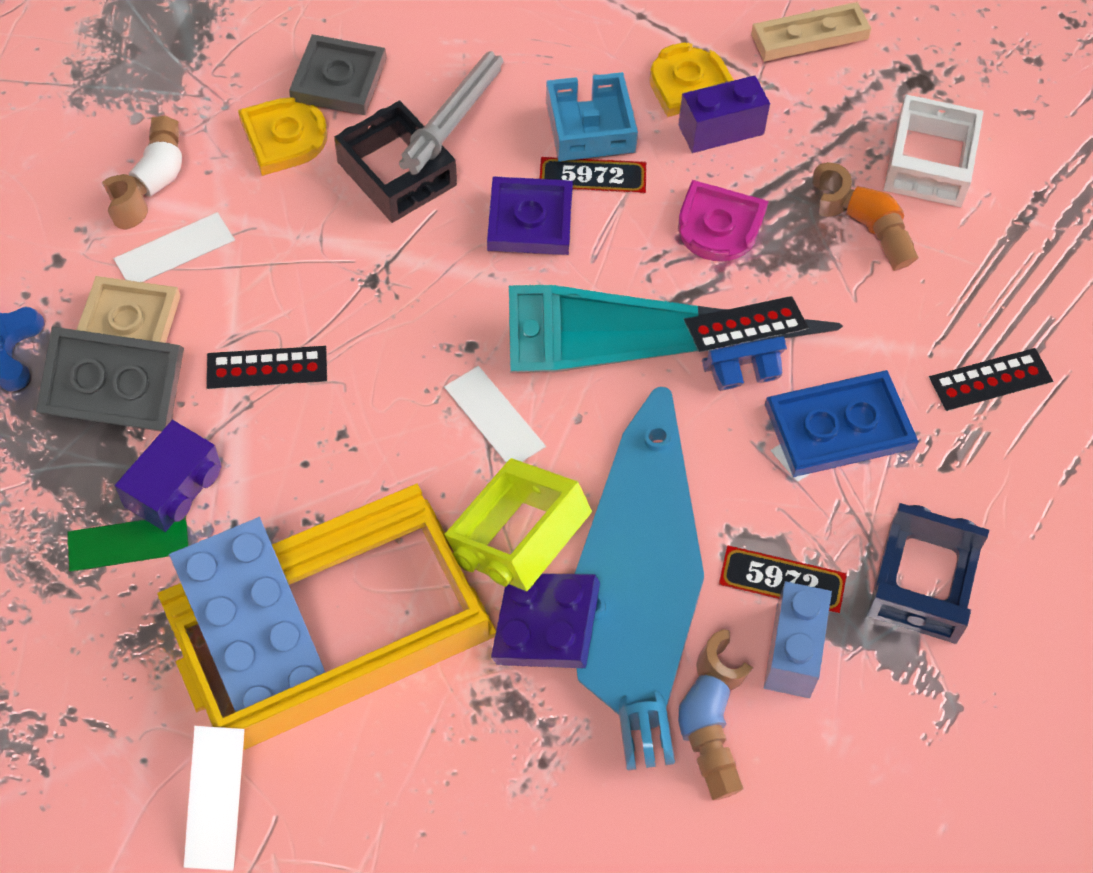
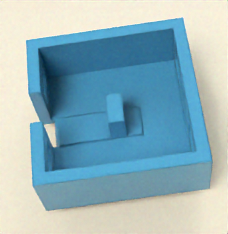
(595, 126)

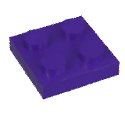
(530, 215)
(547, 623)

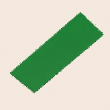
(123, 543)

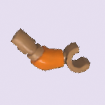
(869, 206)

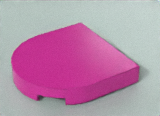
(719, 221)

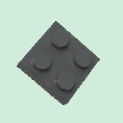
(338, 74)

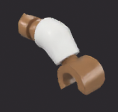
(152, 173)

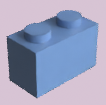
(798, 640)

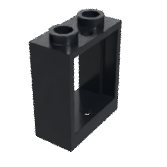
(407, 190)

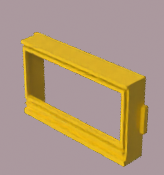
(314, 552)

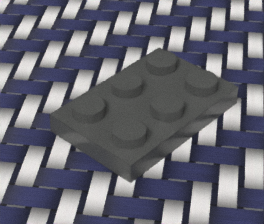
(110, 379)

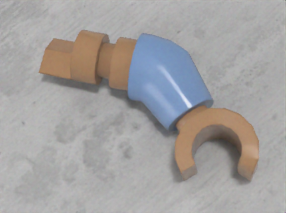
(703, 719)

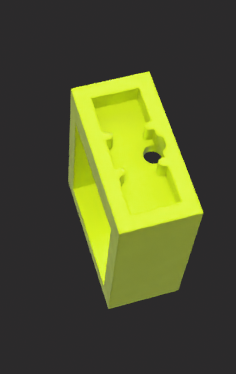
(494, 506)

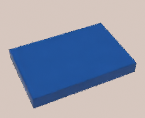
(840, 423)

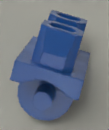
(763, 354)

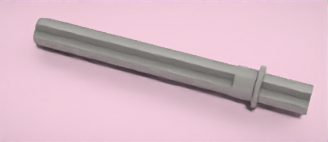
(427, 142)

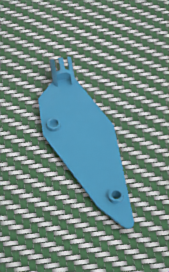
(648, 576)

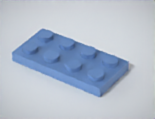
(247, 613)

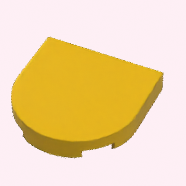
(683, 70)
(283, 133)

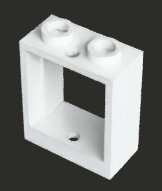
(927, 178)

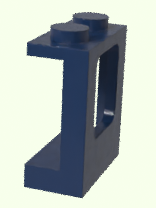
(916, 611)

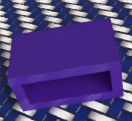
(723, 114)
(169, 476)

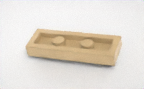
(810, 31)

